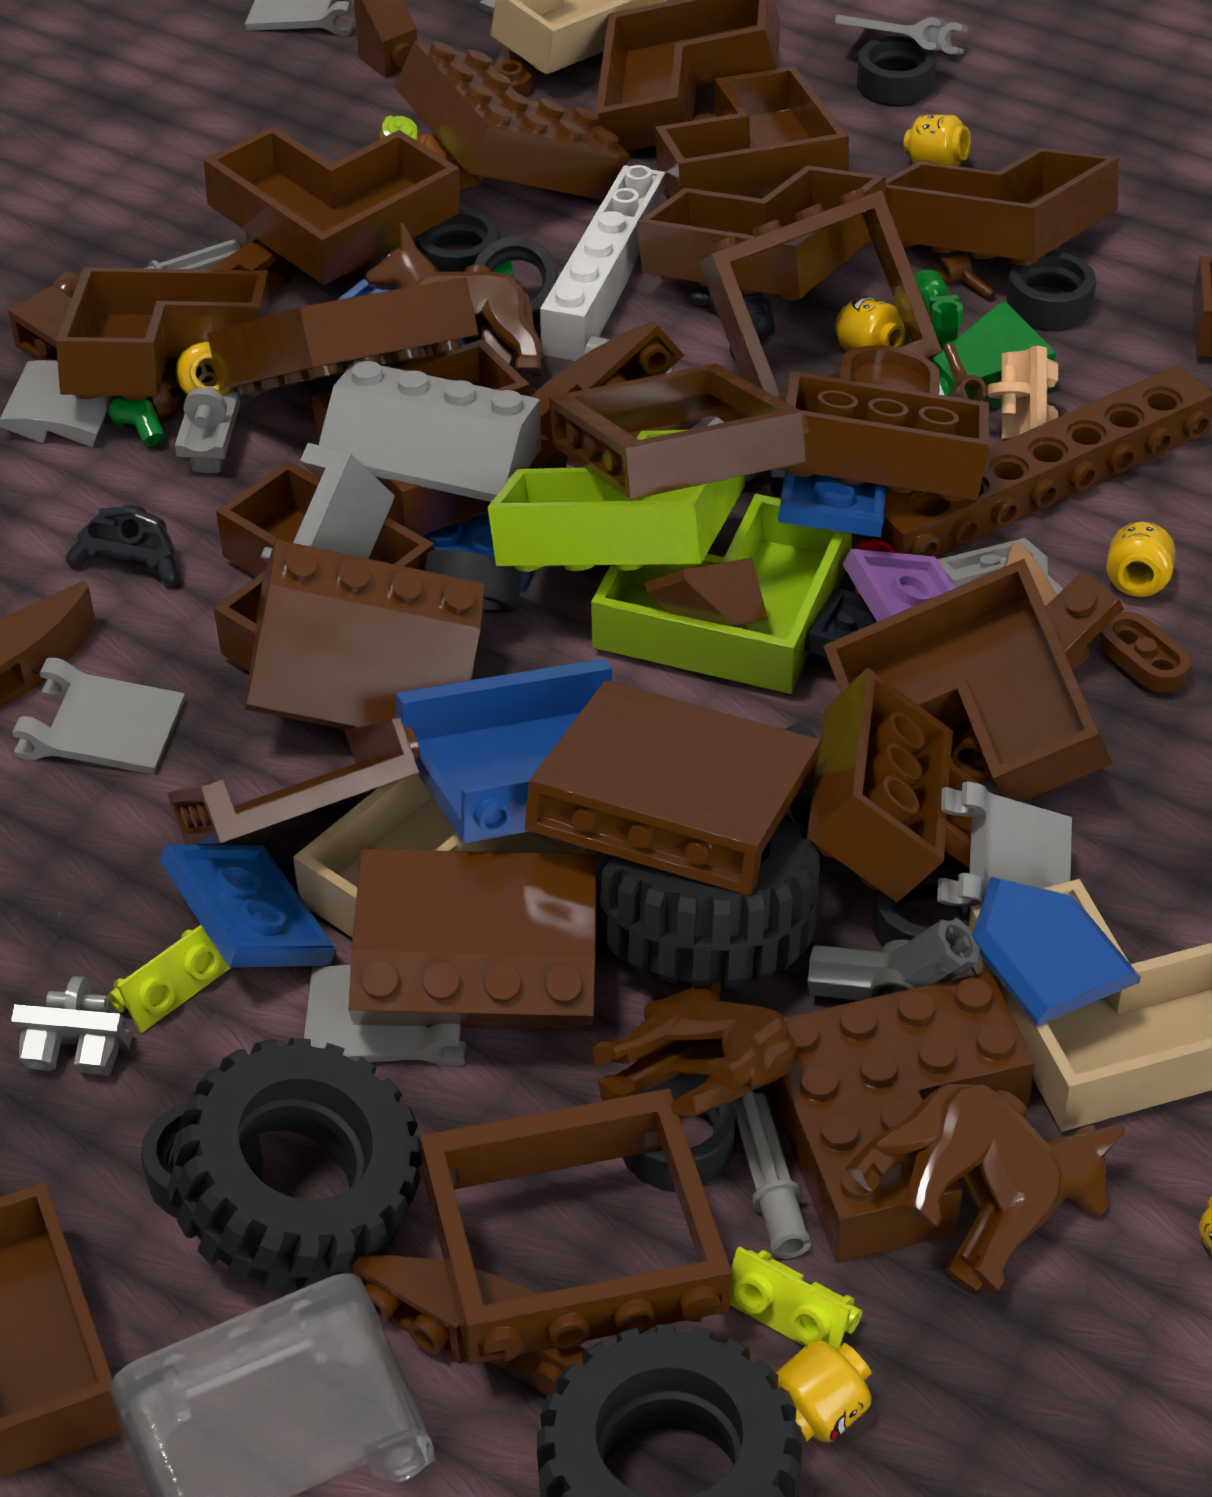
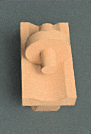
(1024, 390)

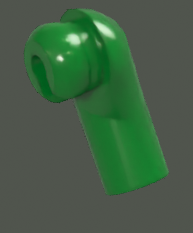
(138, 413)

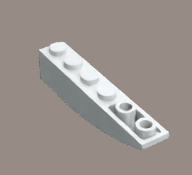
(599, 265)

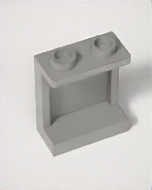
(345, 507)

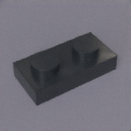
(840, 616)

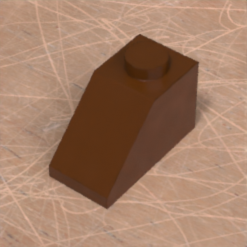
(384, 34)
(38, 322)
(713, 593)

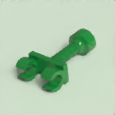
(943, 309)

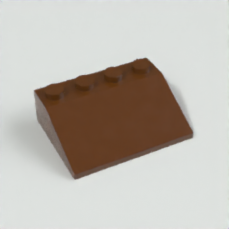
(354, 631)
(474, 939)

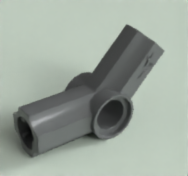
(901, 965)

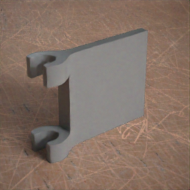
(300, 14)
(923, 32)
(100, 720)
(1007, 843)
(331, 1022)

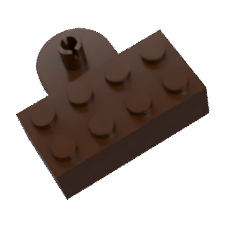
(891, 426)
(883, 789)

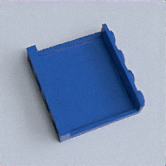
(490, 738)

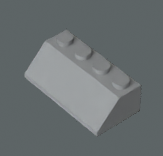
(432, 429)

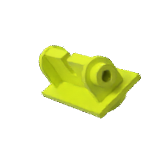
(169, 979)
(787, 1303)

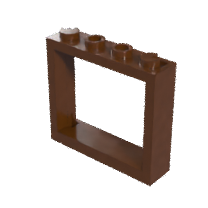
(889, 249)
(755, 435)
(557, 1142)

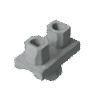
(207, 428)
(71, 1019)

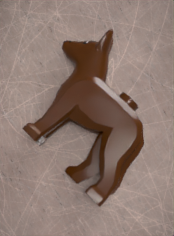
(498, 302)
(699, 1037)
(1003, 1164)

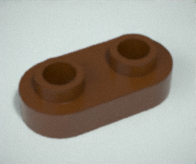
(518, 70)
(1146, 652)

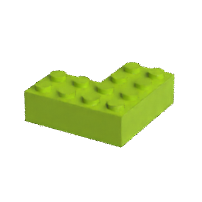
(584, 522)
(795, 575)

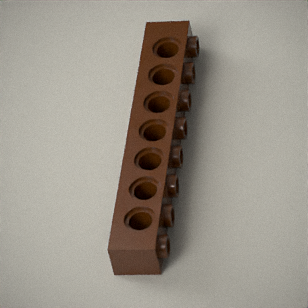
(1055, 462)

